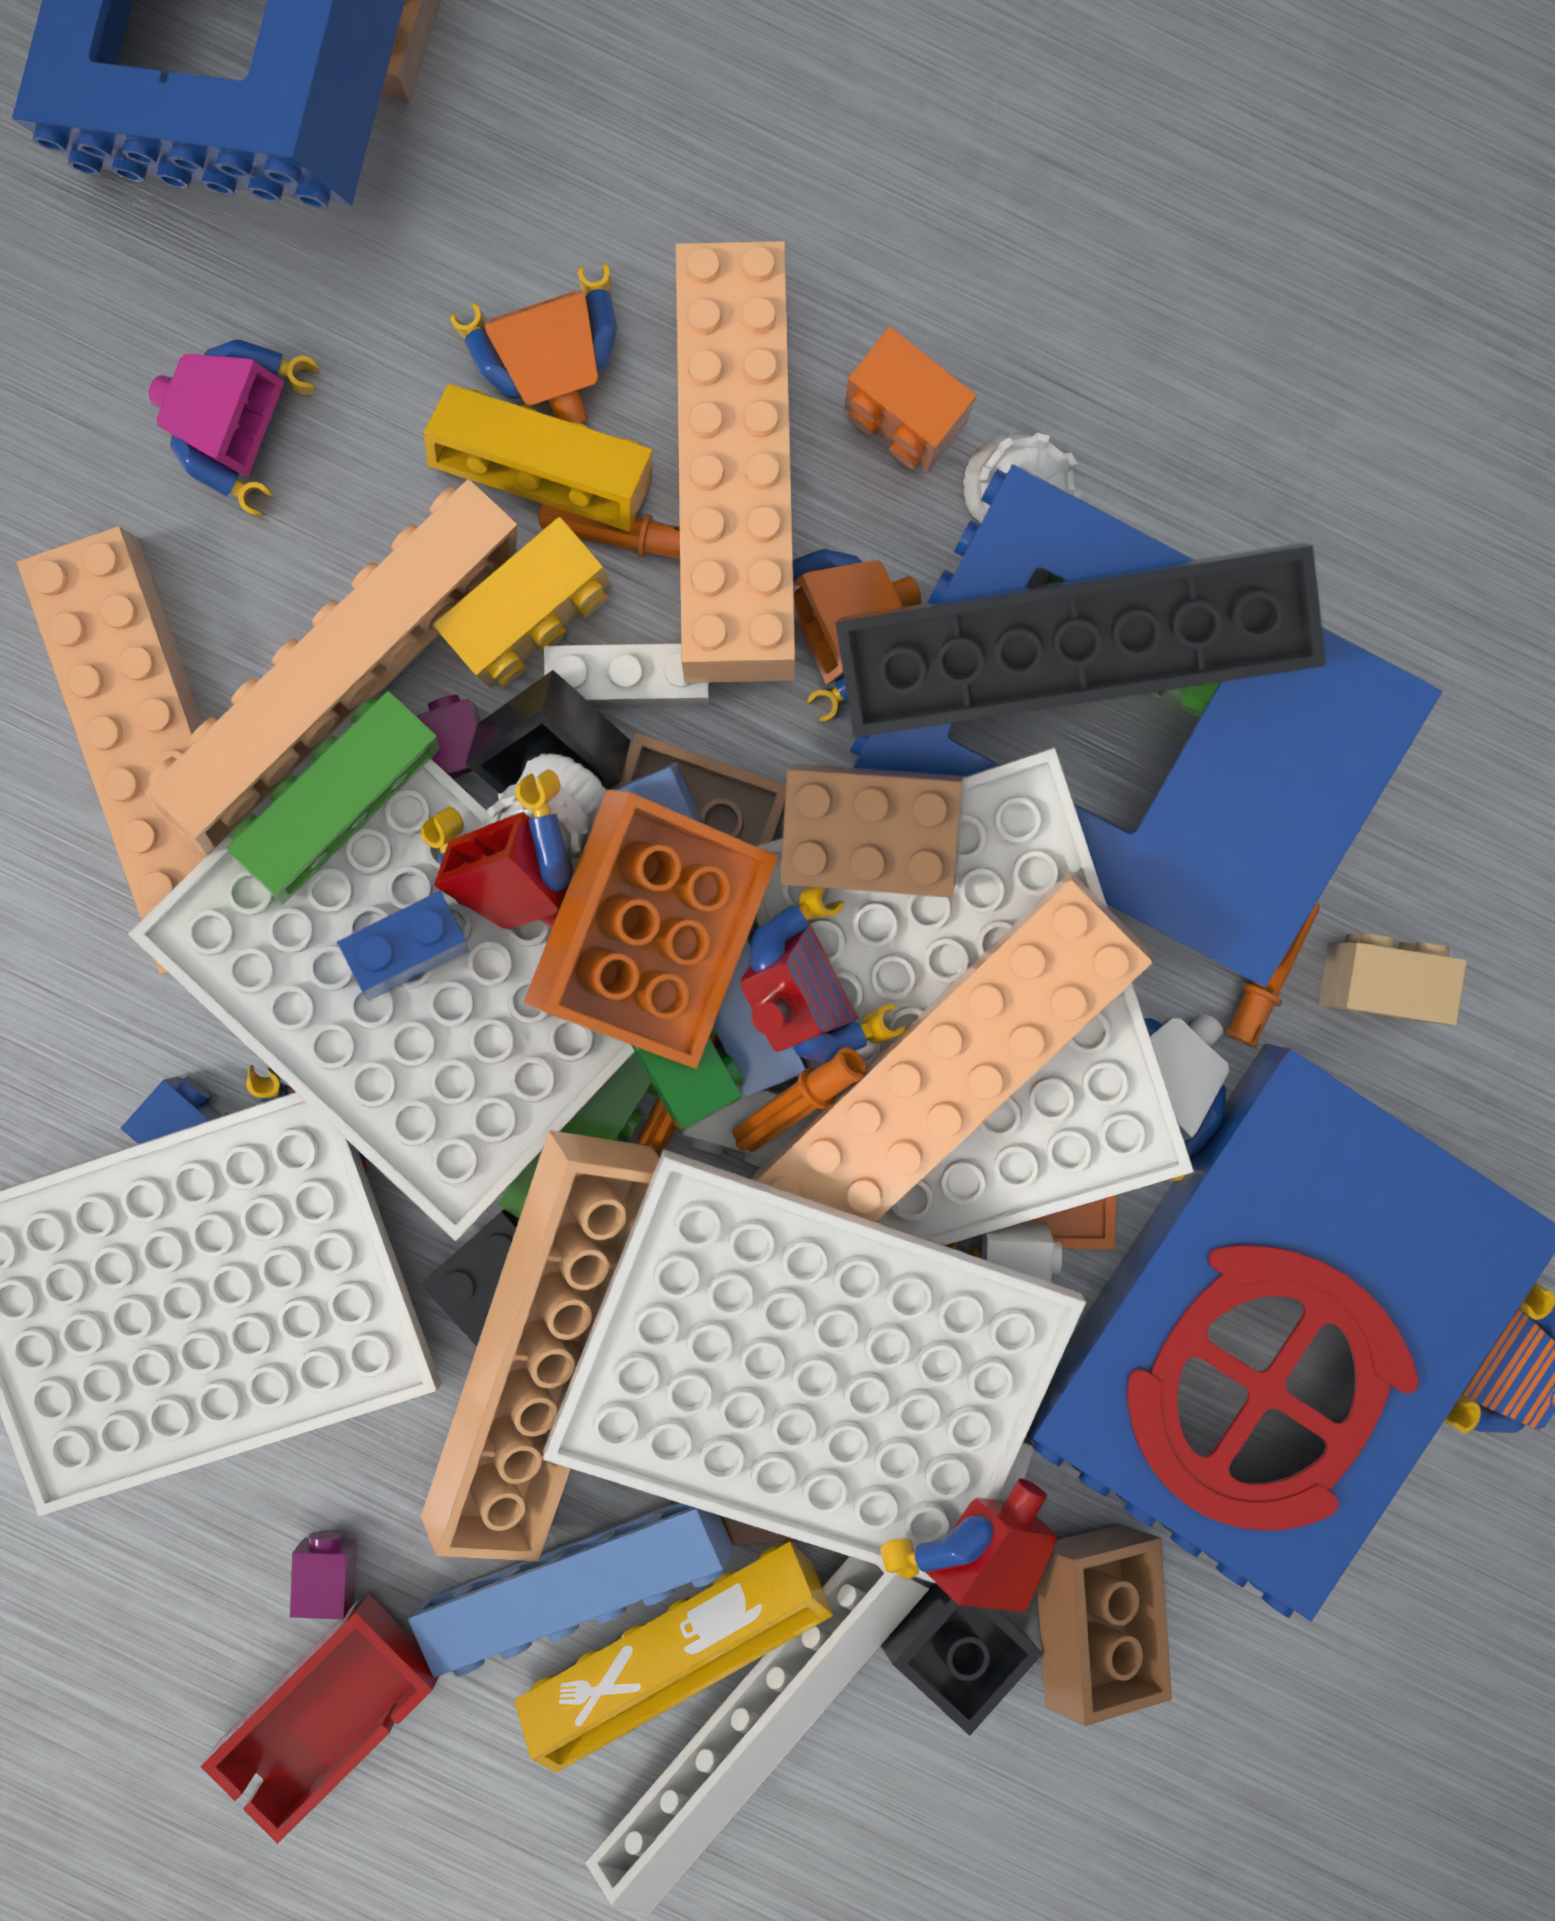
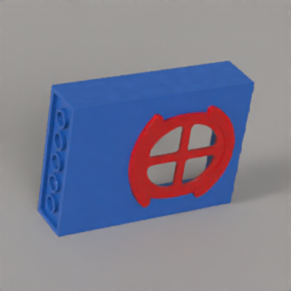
(1370, 1233)

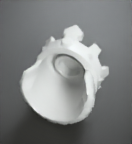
(1026, 451)
(574, 804)

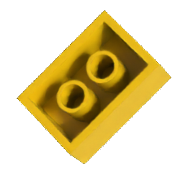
(525, 605)

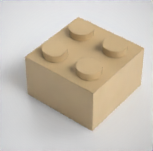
(1401, 983)

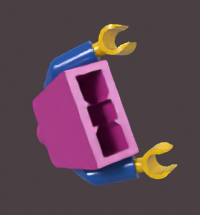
(221, 410)

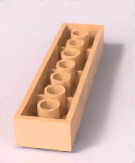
(734, 463)
(333, 668)
(120, 692)
(963, 1055)
(491, 1482)

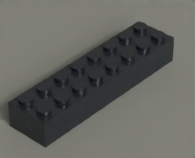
(1083, 640)

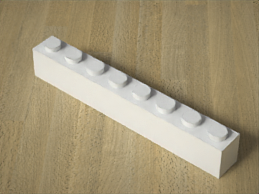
(749, 1737)

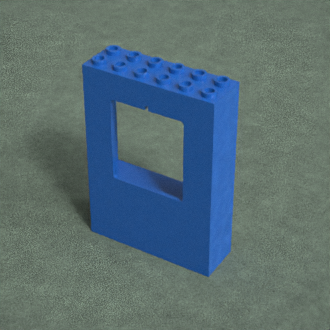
(280, 132)
(1261, 786)

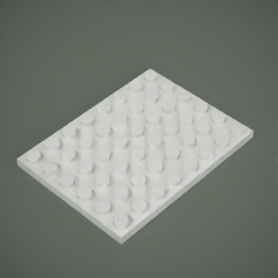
(430, 1081)
(1097, 1109)
(197, 1303)
(807, 1366)

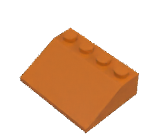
(651, 928)

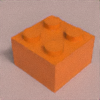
(907, 401)

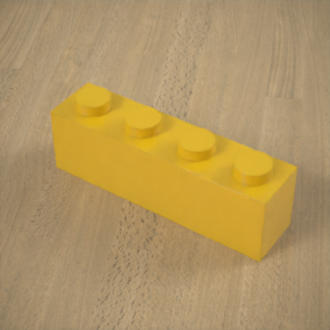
(538, 456)

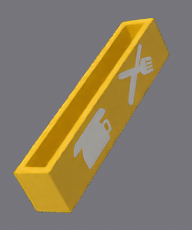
(672, 1657)

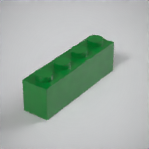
(689, 1092)

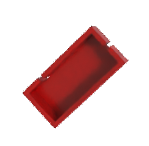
(322, 1718)

